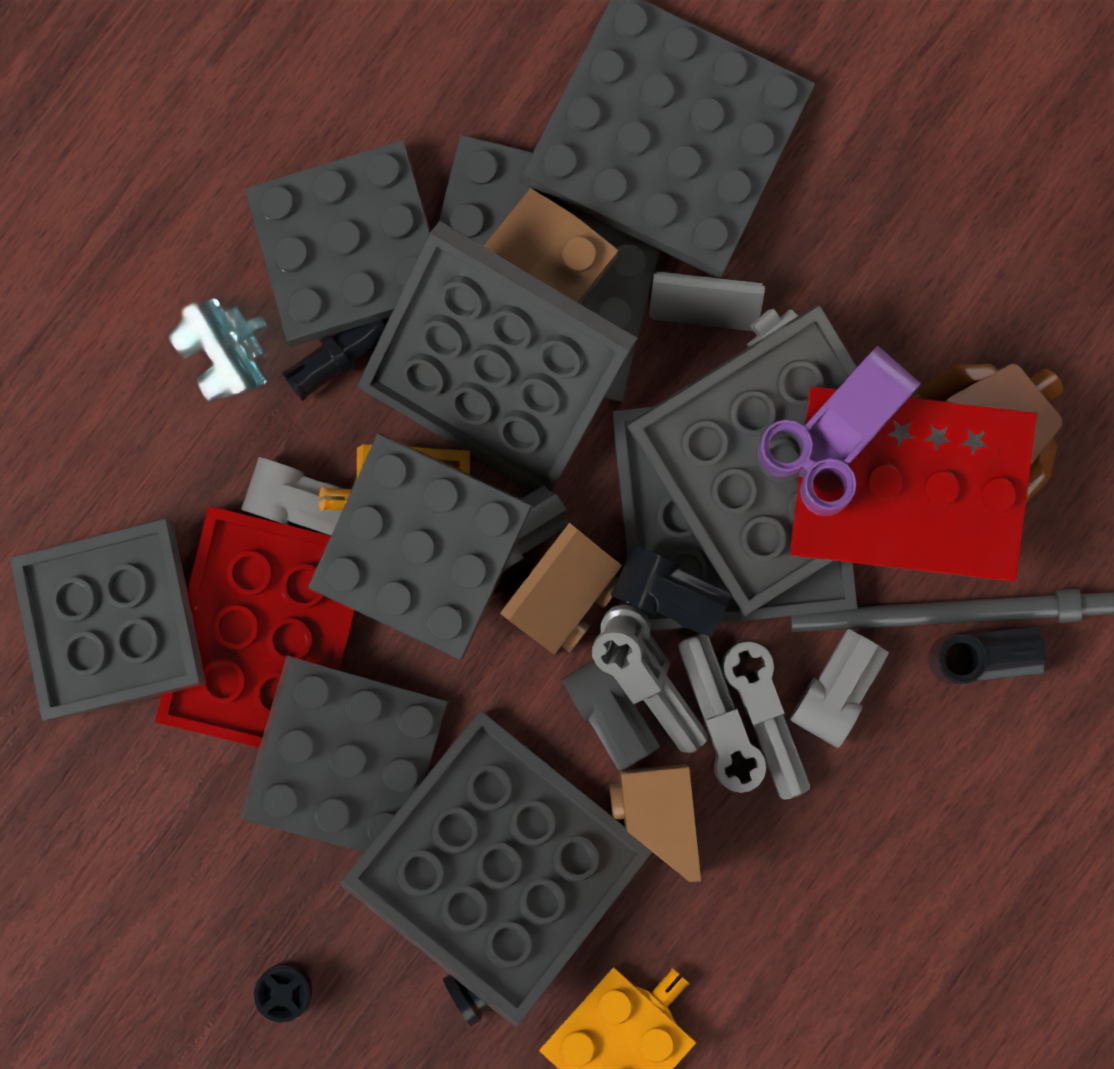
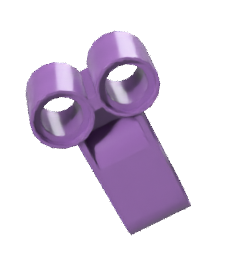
(841, 429)

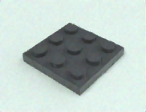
(340, 240)
(420, 546)
(107, 620)
(339, 754)

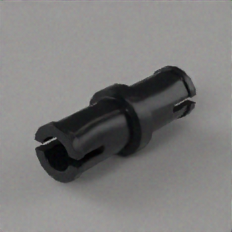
(332, 357)

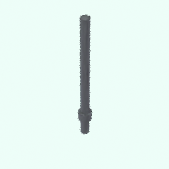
(1065, 606)

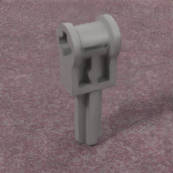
(642, 673)
(720, 714)
(767, 719)

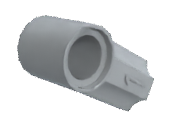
(288, 496)
(833, 700)

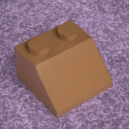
(553, 246)
(563, 590)
(660, 814)

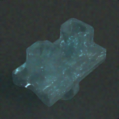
(229, 345)

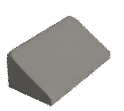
(705, 301)

